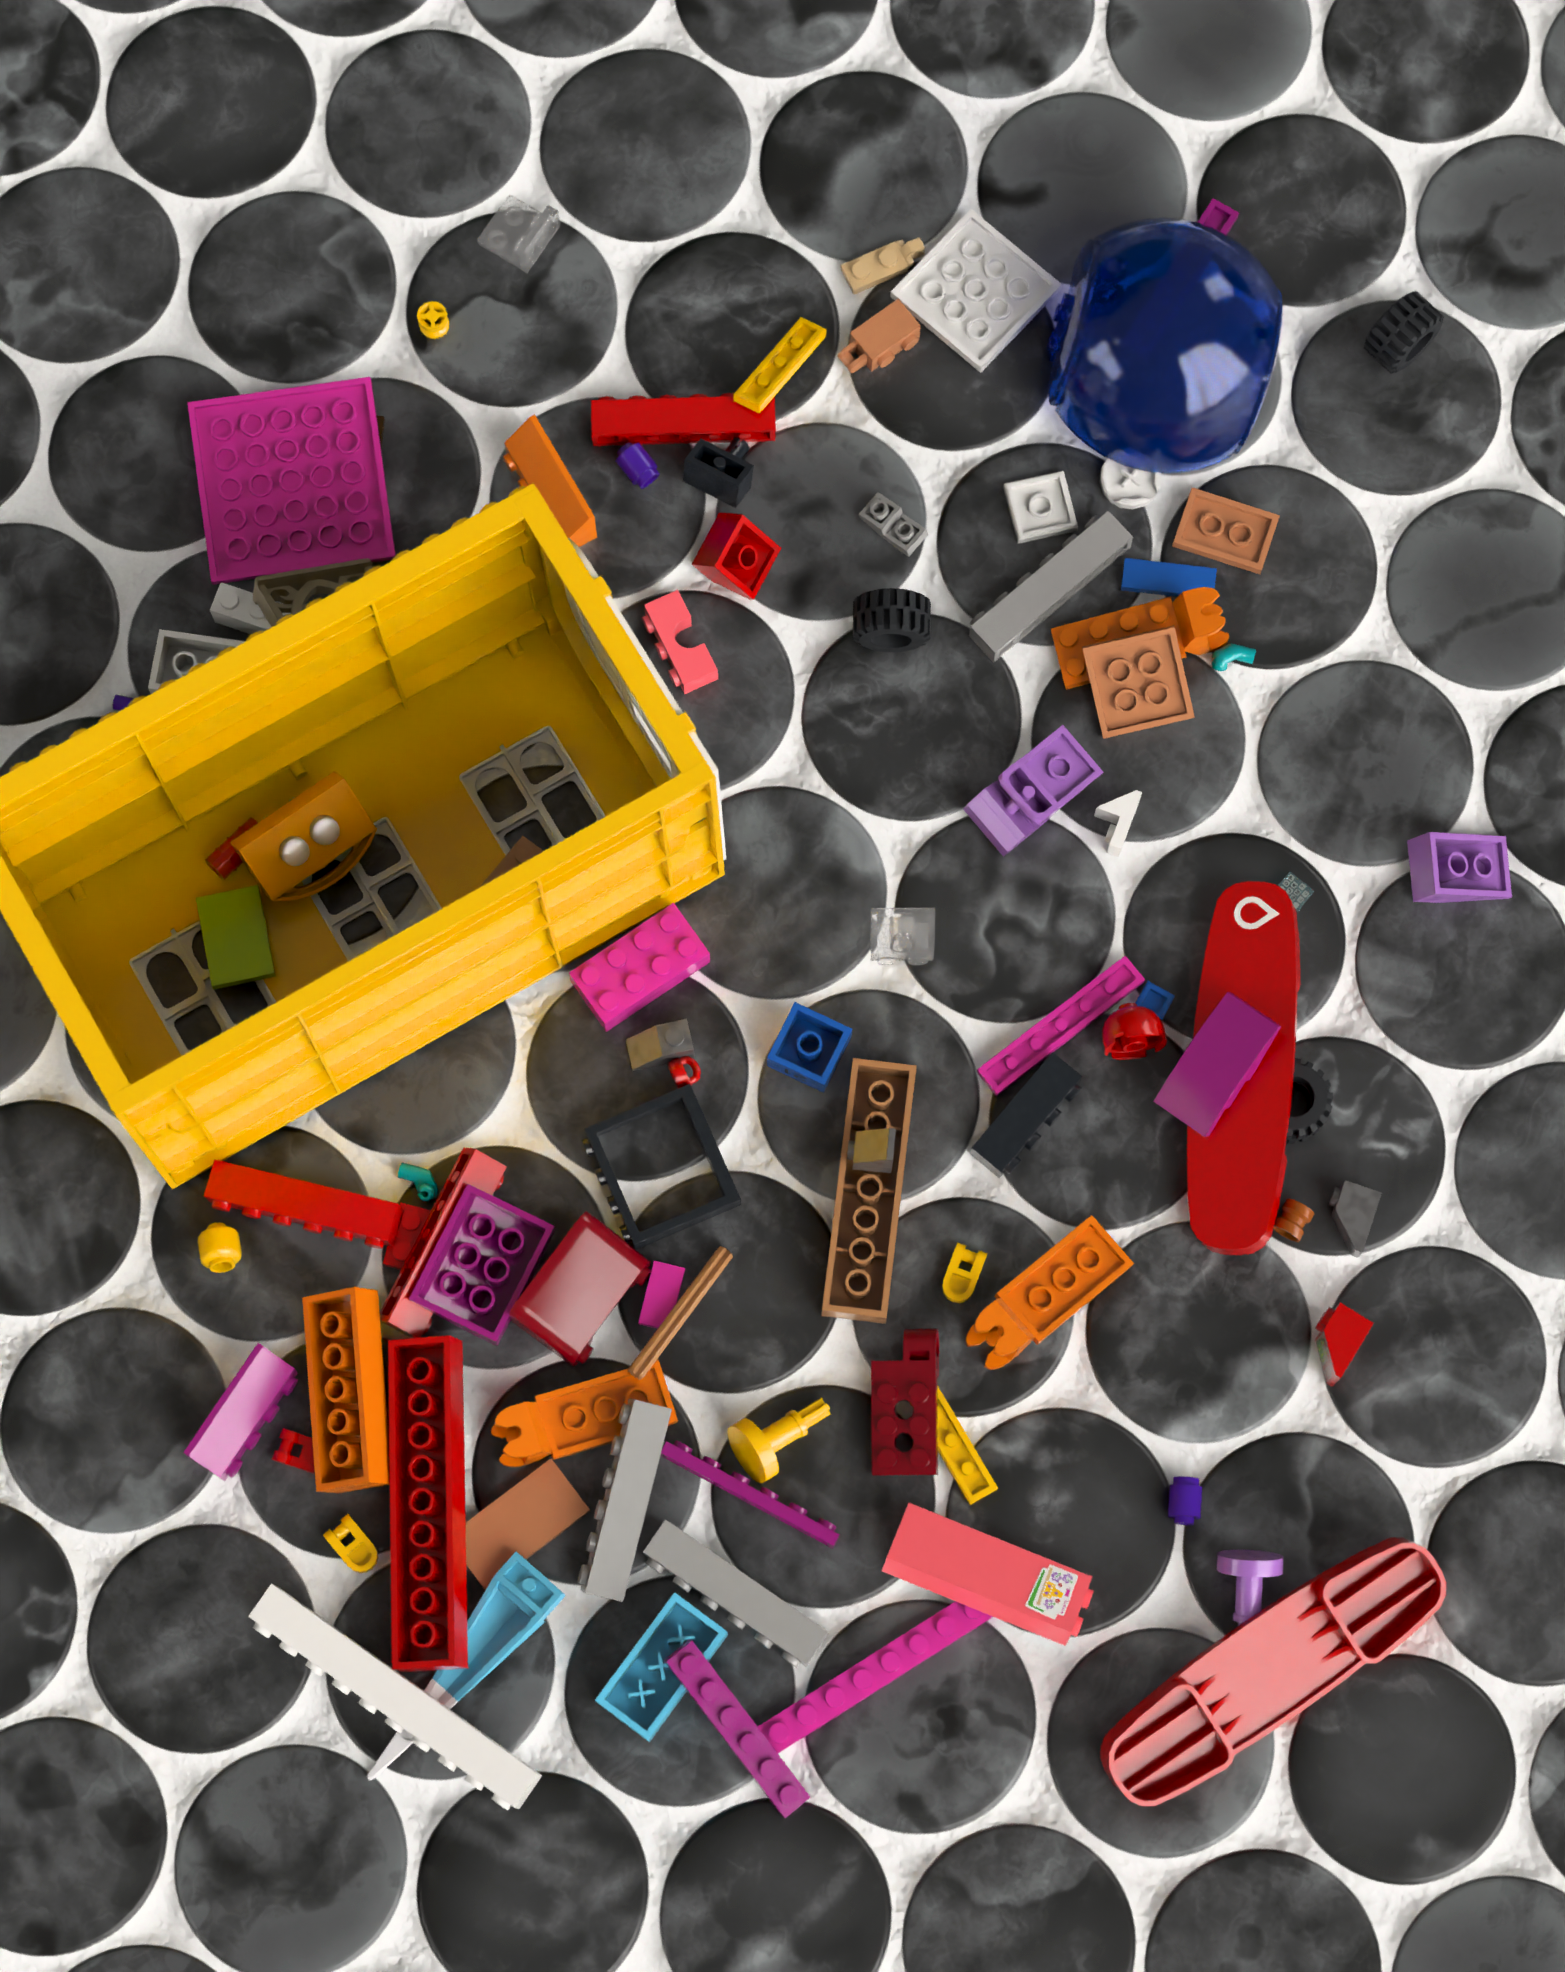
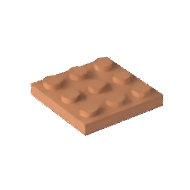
(1138, 682)

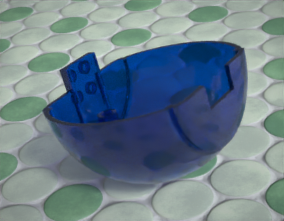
(1164, 345)

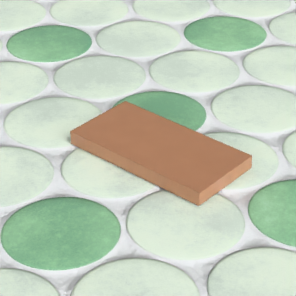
(522, 1521)

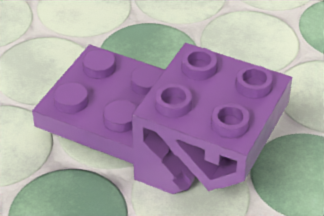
(1032, 790)

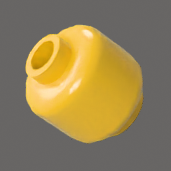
(219, 1247)

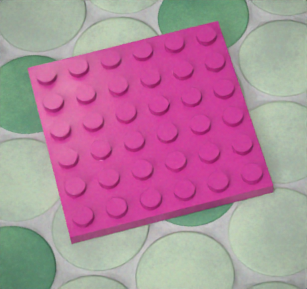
(291, 479)

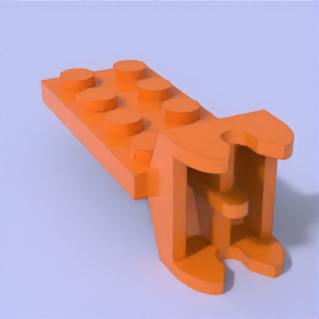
(1191, 613)
(1049, 1292)
(575, 1416)

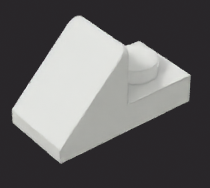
(1120, 812)

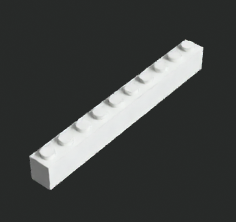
(395, 1696)

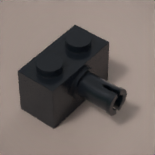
(719, 470)

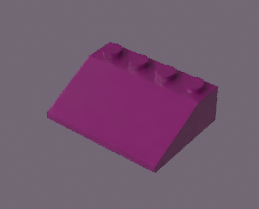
(482, 1264)

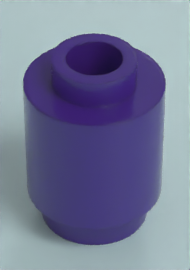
(637, 464)
(1185, 1500)

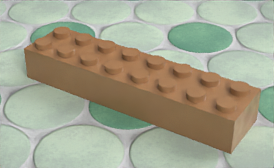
(868, 1200)

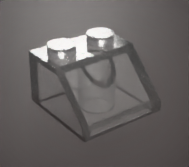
(902, 935)

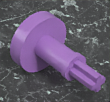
(1249, 1569)

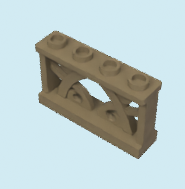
(297, 586)

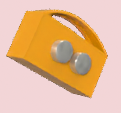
(305, 839)

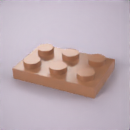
(1226, 530)

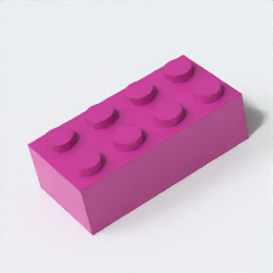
(639, 967)

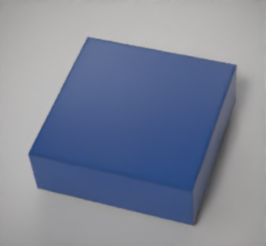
(1155, 999)

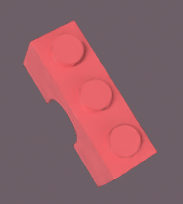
(689, 666)

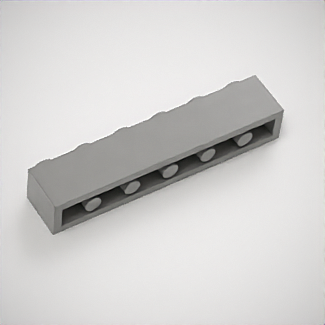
(1050, 586)
(625, 1499)
(735, 1593)

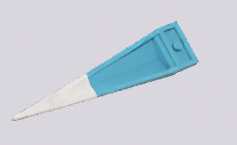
(503, 1619)

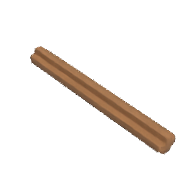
(680, 1313)

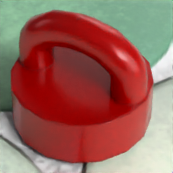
(679, 1074)

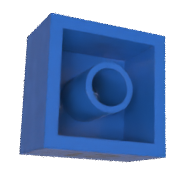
(809, 1047)

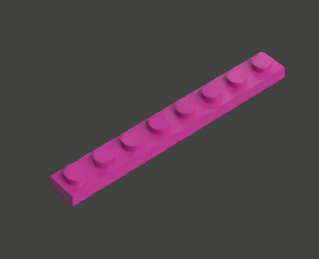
(871, 1674)

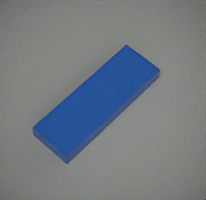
(1164, 577)

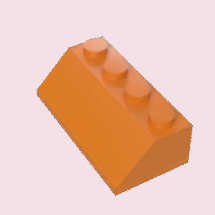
(538, 462)

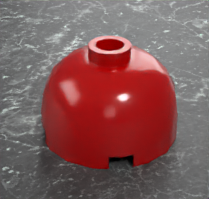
(1132, 1032)

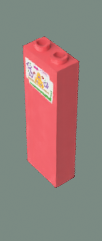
(988, 1574)

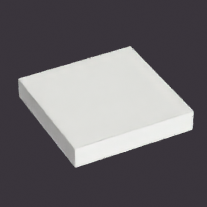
(1040, 507)

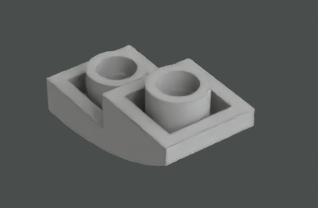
(892, 525)

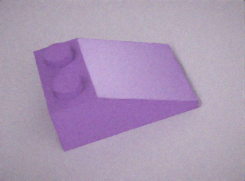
(1458, 867)

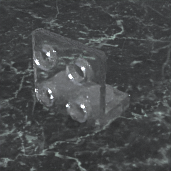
(519, 232)

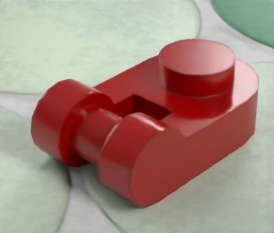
(306, 1459)

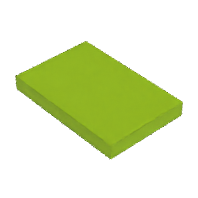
(235, 937)

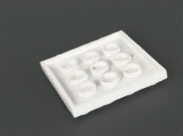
(976, 290)

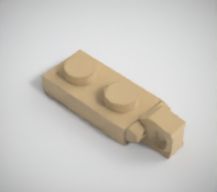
(881, 264)

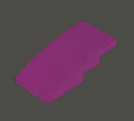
(1217, 1064)

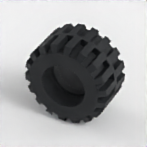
(1403, 332)
(891, 620)
(1318, 1098)

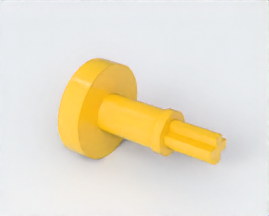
(757, 1447)

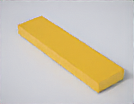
(780, 365)
(961, 1455)

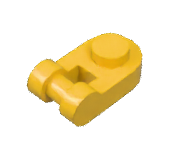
(960, 1284)
(359, 1554)

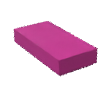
(661, 1293)

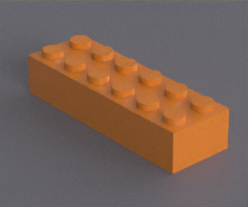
(347, 1390)

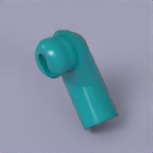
(1229, 653)
(422, 1178)

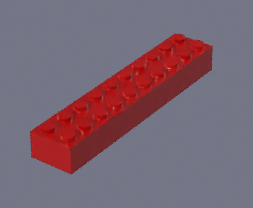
(427, 1504)

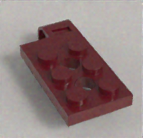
(912, 1381)

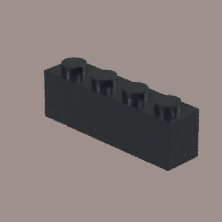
(1026, 1115)

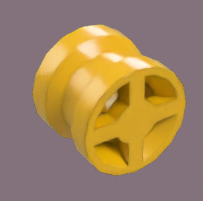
(432, 312)

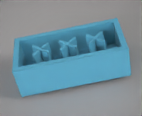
(644, 1686)

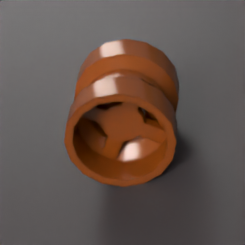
(1293, 1220)

